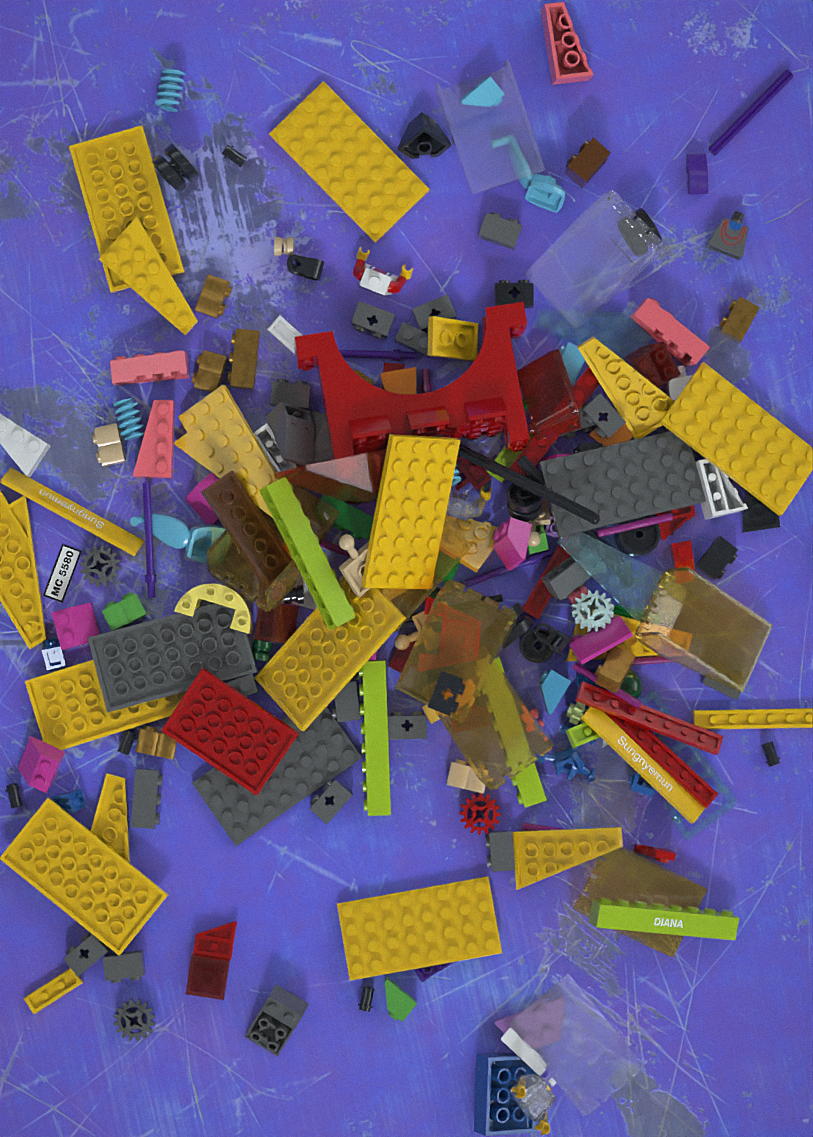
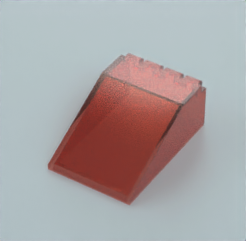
(347, 479)

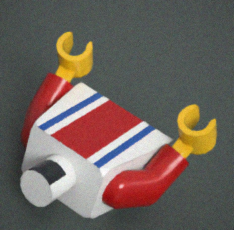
(378, 279)

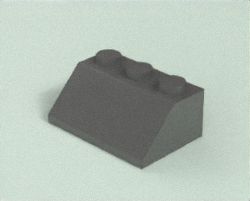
(322, 447)

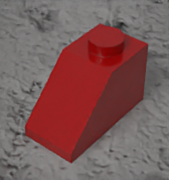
(682, 555)

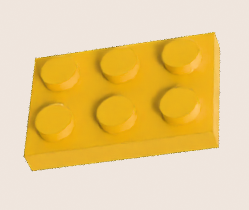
(452, 338)

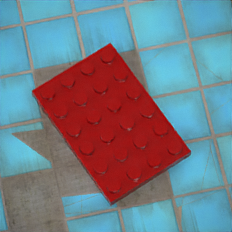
(230, 731)

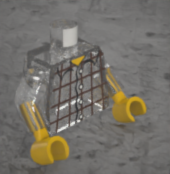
(465, 506)
(535, 1098)

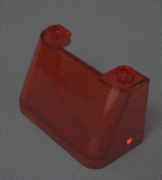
(549, 396)

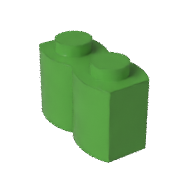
(124, 612)

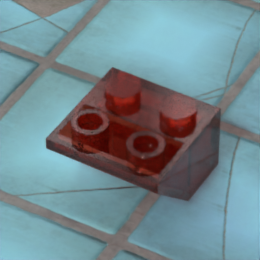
(654, 363)
(277, 624)

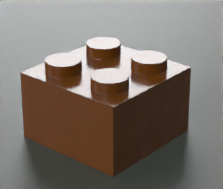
(587, 163)

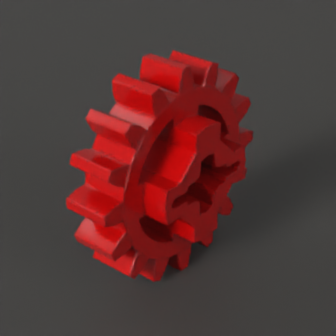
(488, 805)

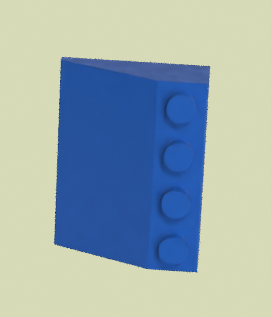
(495, 1107)

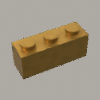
(244, 359)

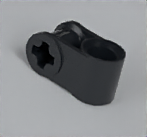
(310, 267)
(552, 638)

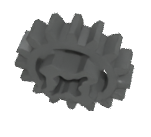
(96, 554)
(141, 1024)

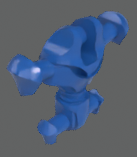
(568, 760)

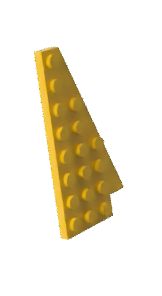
(224, 442)
(19, 573)

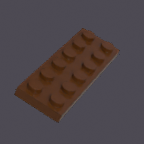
(247, 527)

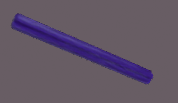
(749, 114)

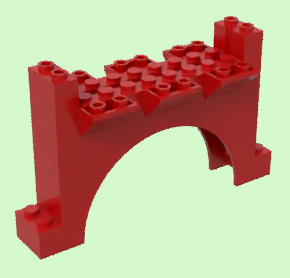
(471, 406)

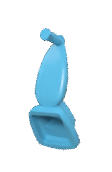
(543, 192)
(178, 535)

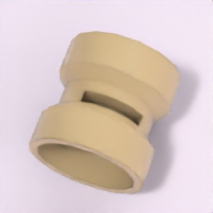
(288, 246)

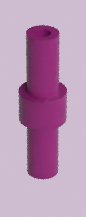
(426, 386)

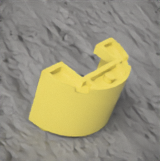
(220, 595)

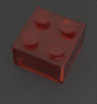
(208, 976)

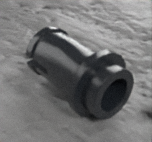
(232, 154)
(127, 741)
(770, 754)
(14, 795)
(366, 999)

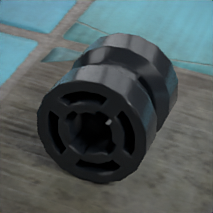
(295, 595)

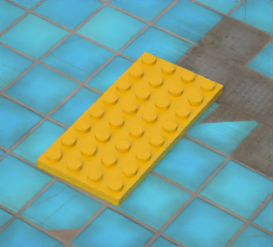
(349, 162)
(117, 188)
(740, 438)
(410, 512)
(322, 661)
(74, 712)
(83, 876)
(419, 928)

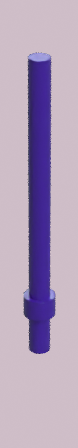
(396, 354)
(531, 559)
(150, 577)

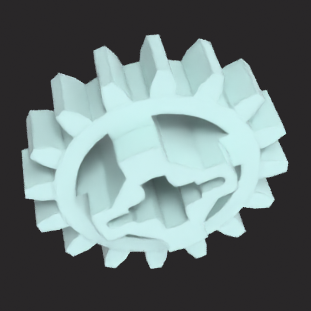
(586, 605)

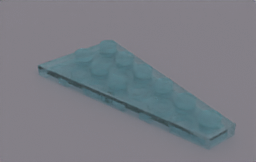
(613, 329)
(620, 575)

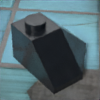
(423, 137)

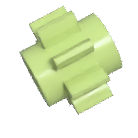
(575, 712)

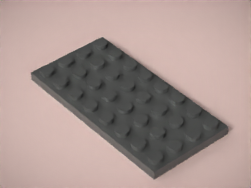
(624, 481)
(168, 654)
(308, 764)

